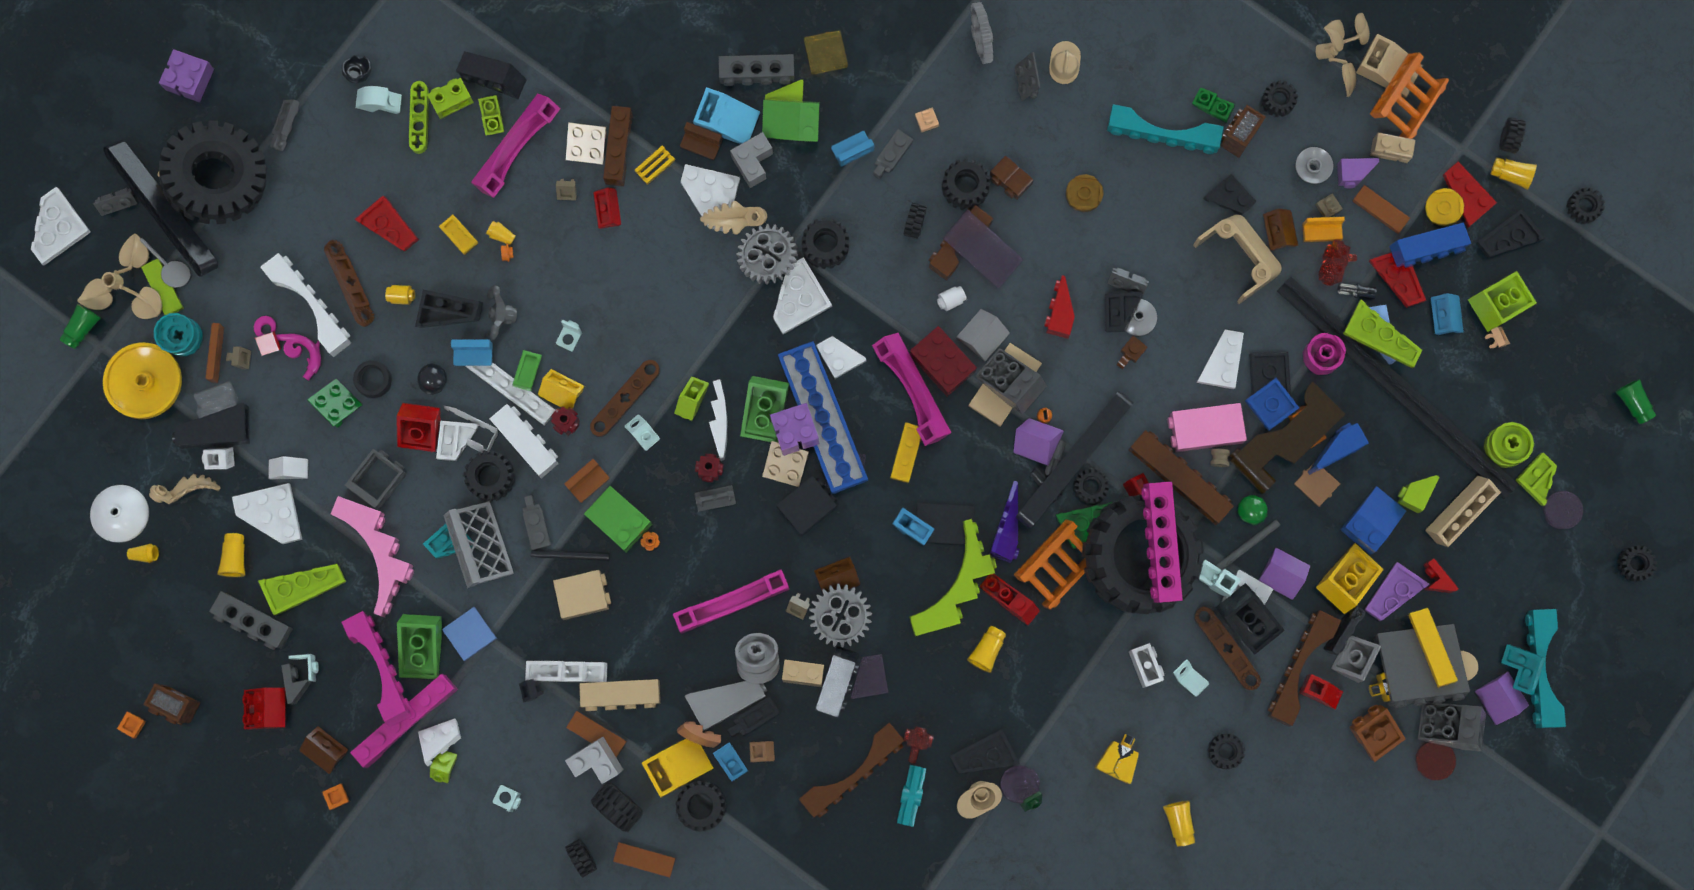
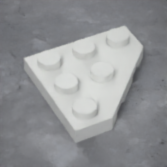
(709, 188)
(56, 227)
(799, 298)
(270, 512)

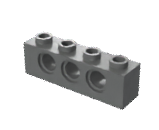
(747, 63)
(279, 630)

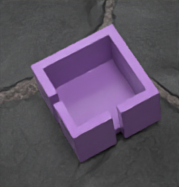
(188, 74)
(794, 426)

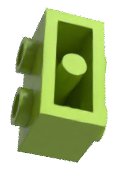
(450, 98)

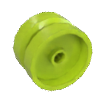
(1509, 444)

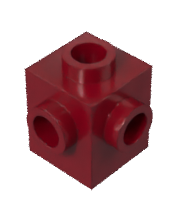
(567, 427)
(714, 472)

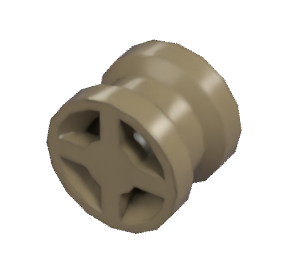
(1220, 458)

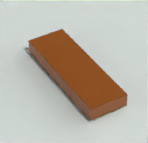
(1381, 209)
(214, 353)
(593, 731)
(644, 859)

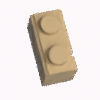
(1392, 147)

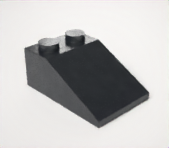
(1250, 618)

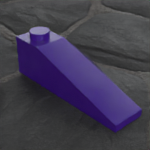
(1006, 537)

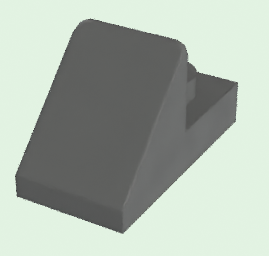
(293, 689)

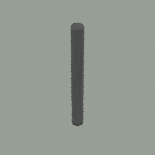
(1249, 544)

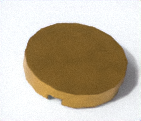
(1084, 193)

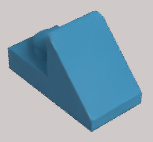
(913, 526)
(730, 761)

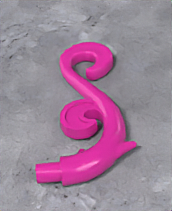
(291, 339)

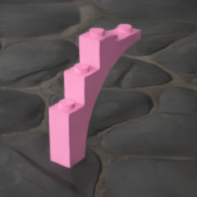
(390, 570)

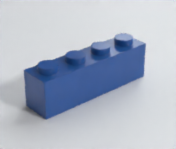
(1429, 245)

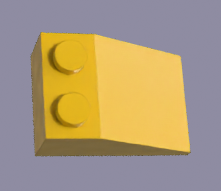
(1349, 579)

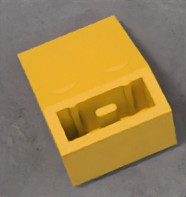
(677, 766)

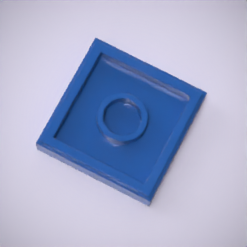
(1272, 404)

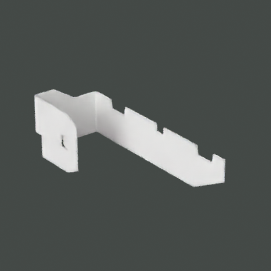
(471, 443)

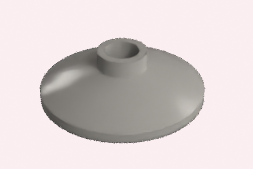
(1318, 158)
(1145, 325)

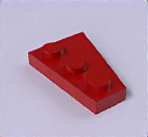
(1475, 197)
(386, 222)
(1400, 279)

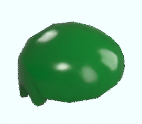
(1252, 509)

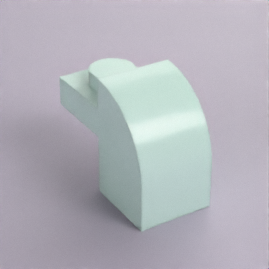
(375, 98)
(1218, 580)

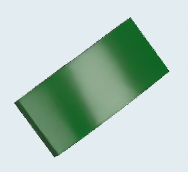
(1213, 105)

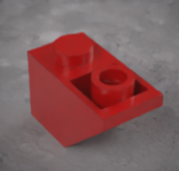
(1321, 691)

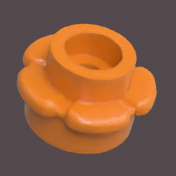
(506, 252)
(650, 546)

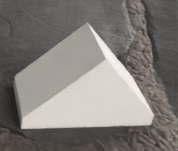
(288, 468)

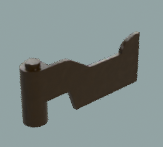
(1289, 442)

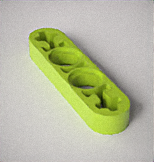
(418, 117)

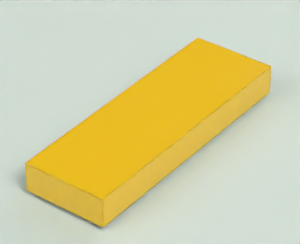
(906, 453)

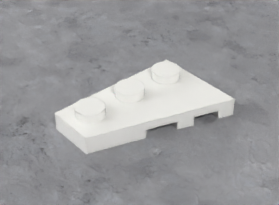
(1224, 362)

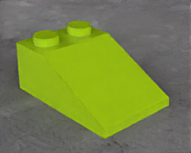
(1502, 301)

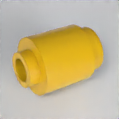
(400, 294)

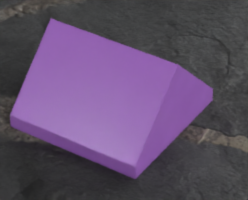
(1037, 441)
(1284, 573)
(1501, 698)

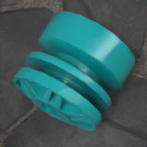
(168, 332)

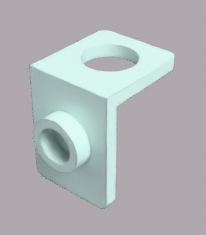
(569, 328)
(642, 432)
(313, 667)
(1190, 679)
(512, 804)

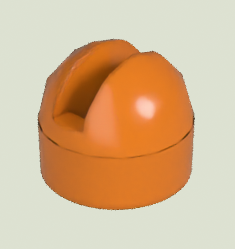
(1040, 415)

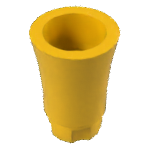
(1514, 172)
(232, 556)
(987, 649)
(1180, 822)

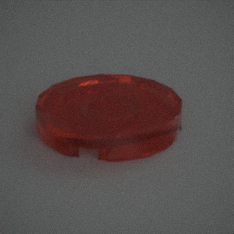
(1435, 761)

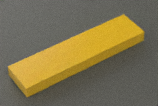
(1433, 647)

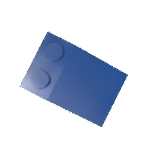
(1345, 442)
(1373, 520)

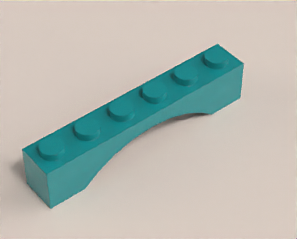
(1203, 137)
(1548, 710)

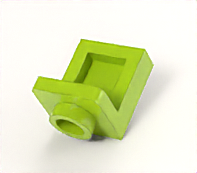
(442, 766)

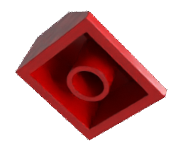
(418, 427)

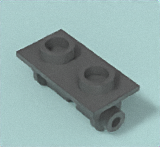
(109, 203)
(1120, 279)
(715, 498)

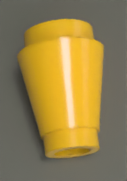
(500, 233)
(144, 553)

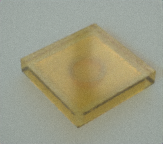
(825, 52)

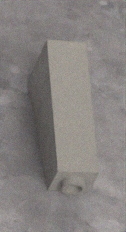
(722, 702)

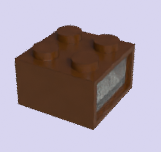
(1241, 130)
(172, 704)

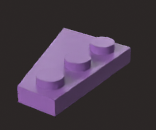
(1394, 591)

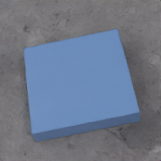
(469, 633)

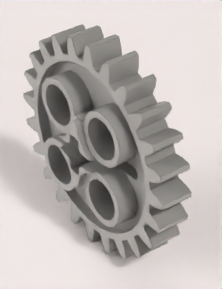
(982, 33)
(776, 240)
(823, 607)

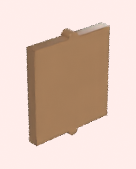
(1317, 485)

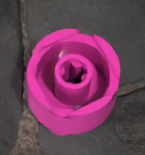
(1320, 344)

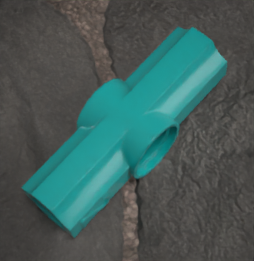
(911, 795)

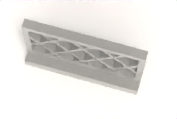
(462, 544)

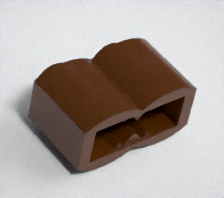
(1011, 178)

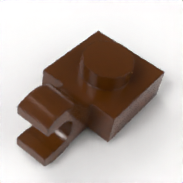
(1132, 351)

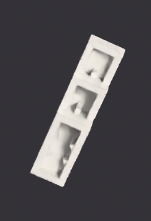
(720, 425)
(566, 671)

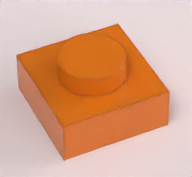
(131, 725)
(335, 796)

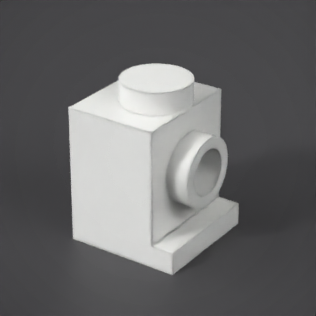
(218, 458)

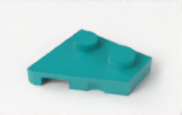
(441, 544)

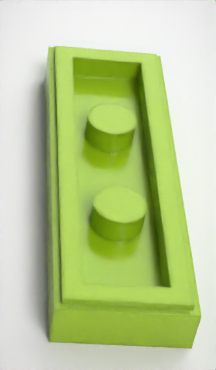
(169, 297)

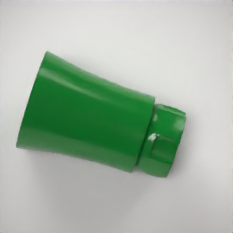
(79, 326)
(1636, 401)

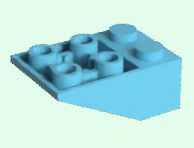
(726, 116)

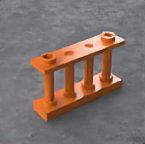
(1393, 94)
(1040, 559)

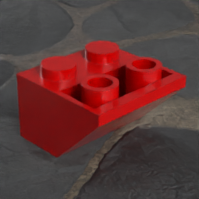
(264, 708)

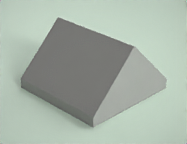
(983, 334)
(1356, 659)

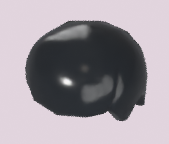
(356, 69)
(431, 379)

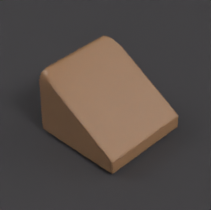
(761, 751)

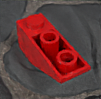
(1062, 314)
(1010, 598)

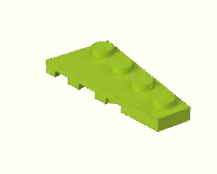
(1376, 333)
(294, 589)

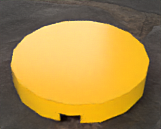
(1444, 207)

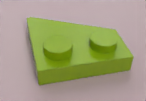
(1538, 477)

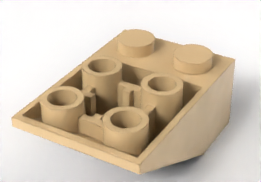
(1383, 61)

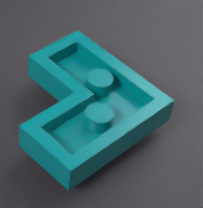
(1528, 666)

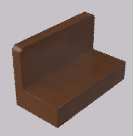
(701, 141)
(1280, 229)
(839, 573)
(323, 749)

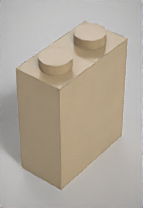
(582, 594)
(803, 673)

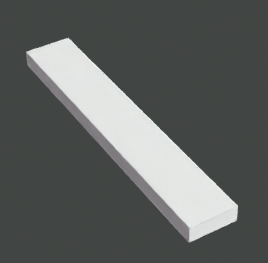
(524, 399)

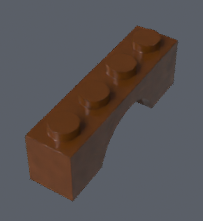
(617, 146)
(945, 261)

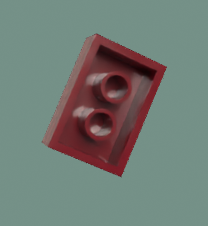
(942, 361)

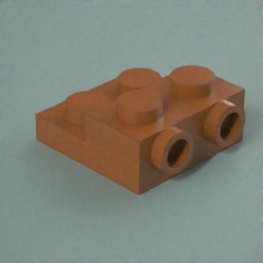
(1377, 732)

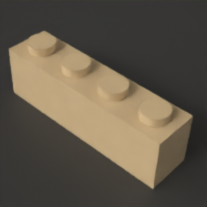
(1463, 511)
(620, 694)

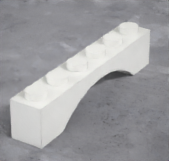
(329, 334)

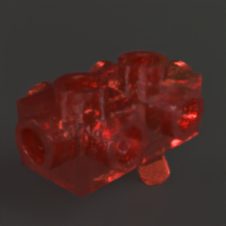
(1335, 260)
(917, 740)

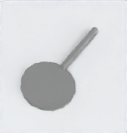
(173, 273)

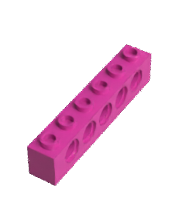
(1169, 551)

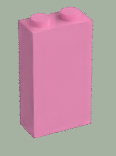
(1207, 427)

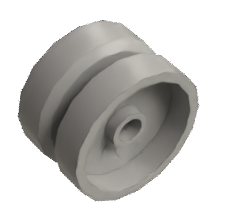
(757, 658)

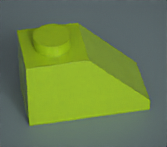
(691, 398)
(1417, 493)

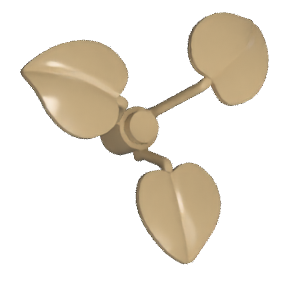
(1329, 50)
(97, 292)

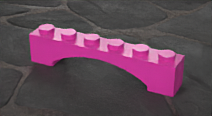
(536, 115)
(930, 420)
(731, 602)
(424, 702)
(393, 705)

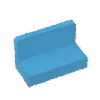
(852, 148)
(1447, 314)
(472, 352)

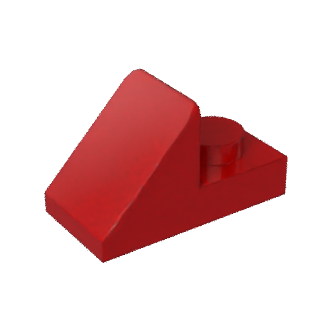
(1442, 581)

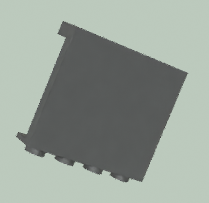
(1408, 671)

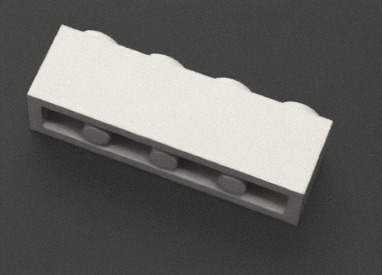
(524, 441)

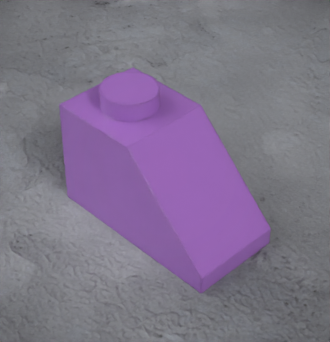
(1353, 171)

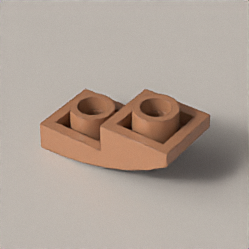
(695, 734)

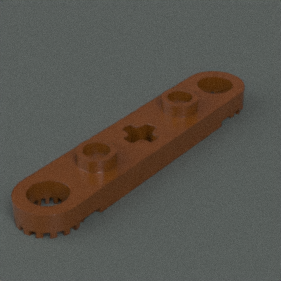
(353, 293)
(615, 409)
(1236, 660)

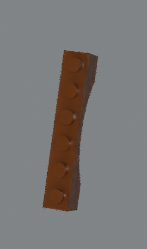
(1287, 704)
(821, 796)

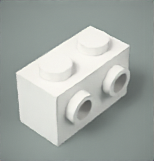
(1146, 665)

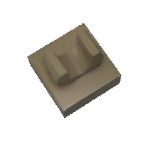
(566, 190)
(1329, 206)
(240, 357)
(797, 606)

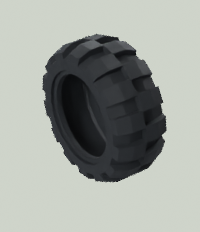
(1100, 556)

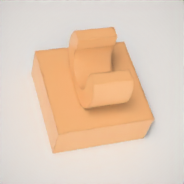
(926, 119)
(1499, 336)

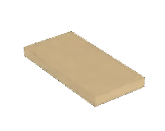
(988, 403)

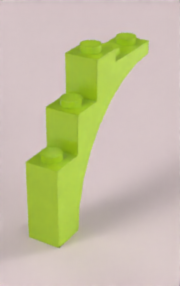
(974, 565)

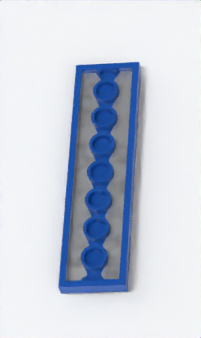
(811, 386)

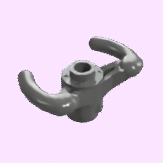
(499, 313)

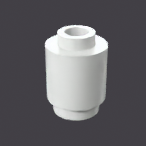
(951, 298)

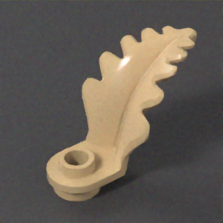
(735, 217)
(184, 486)

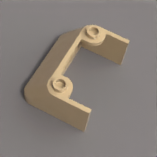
(1266, 264)

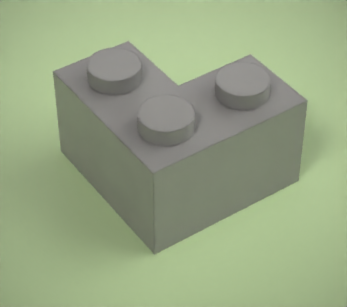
(748, 157)
(599, 757)

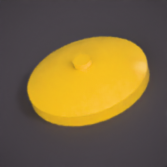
(142, 380)

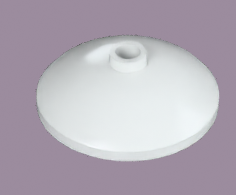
(131, 515)

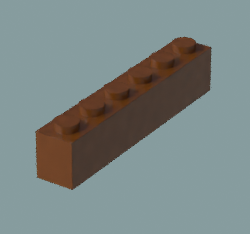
(1184, 480)

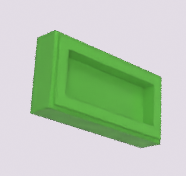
(527, 370)

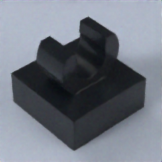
(529, 691)

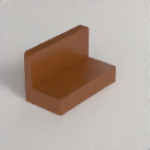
(587, 481)

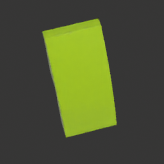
(491, 115)

